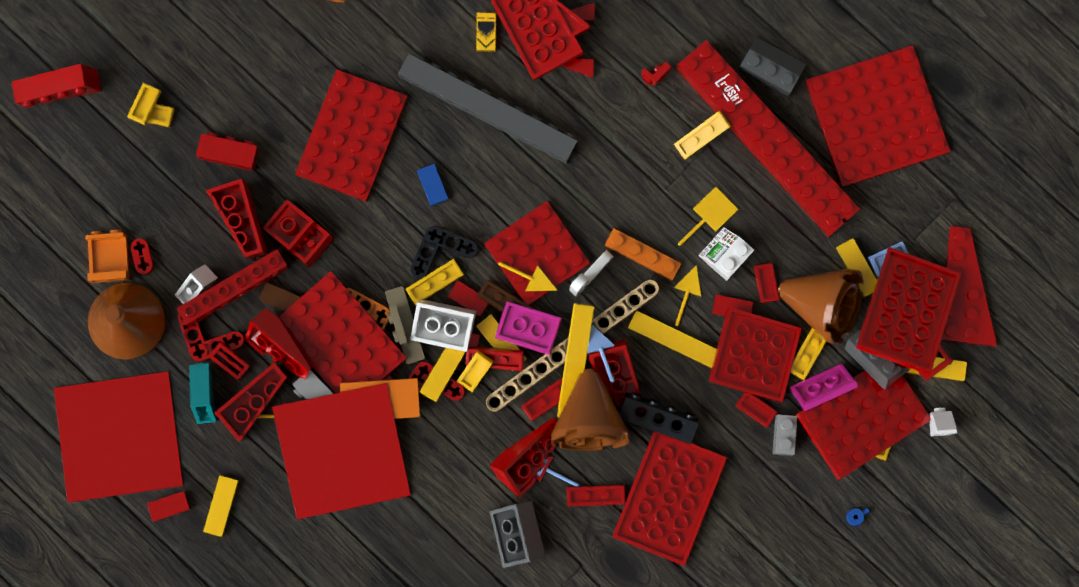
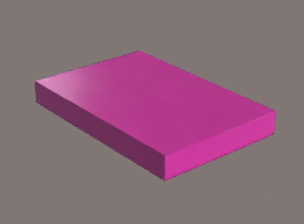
(528, 328)
(823, 387)

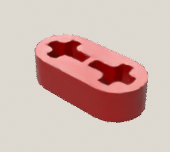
(138, 258)

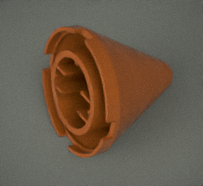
(826, 301)
(126, 321)
(590, 417)

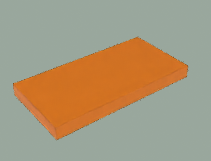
(402, 394)

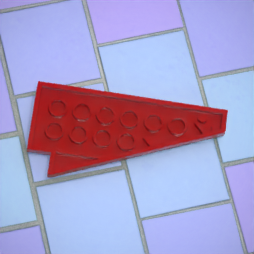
(542, 32)

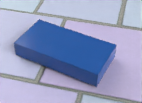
(432, 185)

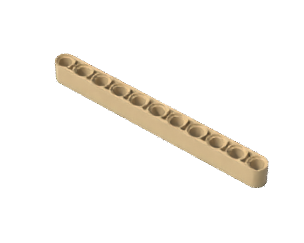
(562, 347)

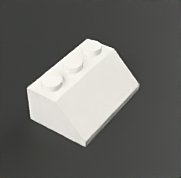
(443, 325)

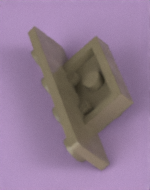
(403, 322)

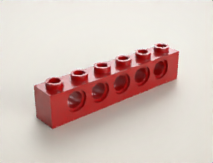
(232, 288)

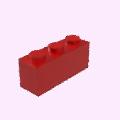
(227, 151)

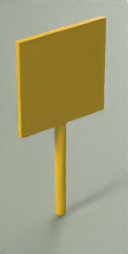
(714, 210)

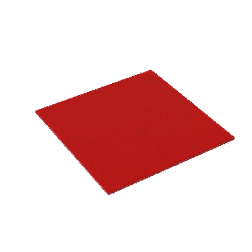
(118, 437)
(341, 451)

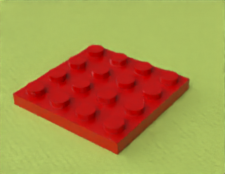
(535, 241)
(755, 354)

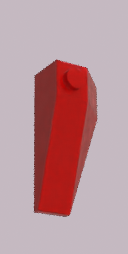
(270, 336)
(621, 369)
(522, 460)

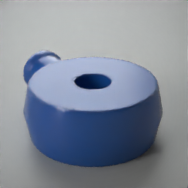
(860, 516)

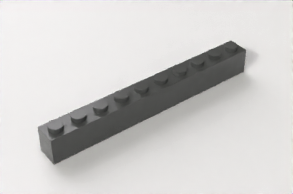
(487, 108)

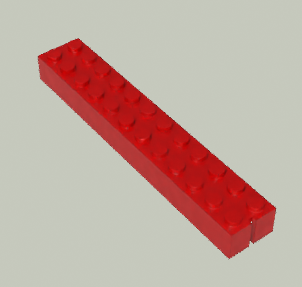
(769, 140)

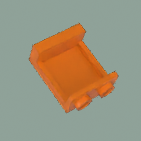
(108, 257)

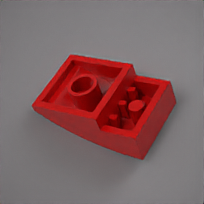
(298, 233)

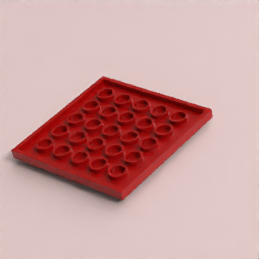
(877, 116)

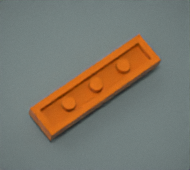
(642, 254)

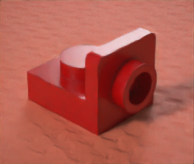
(659, 71)

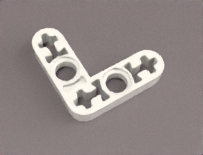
(585, 279)

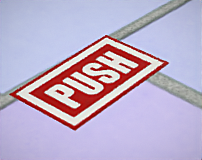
(730, 93)

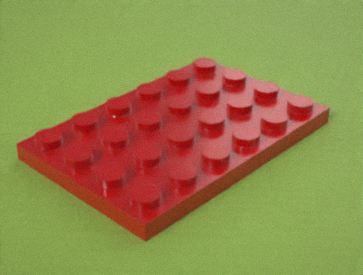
(351, 135)
(908, 311)
(340, 335)
(863, 422)
(669, 497)

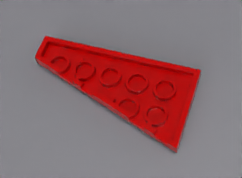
(969, 314)

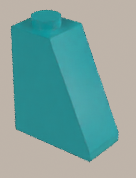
(202, 393)

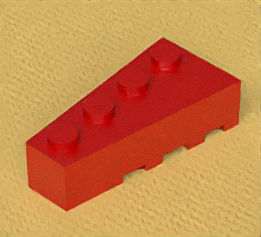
(56, 85)
(240, 216)
(249, 403)

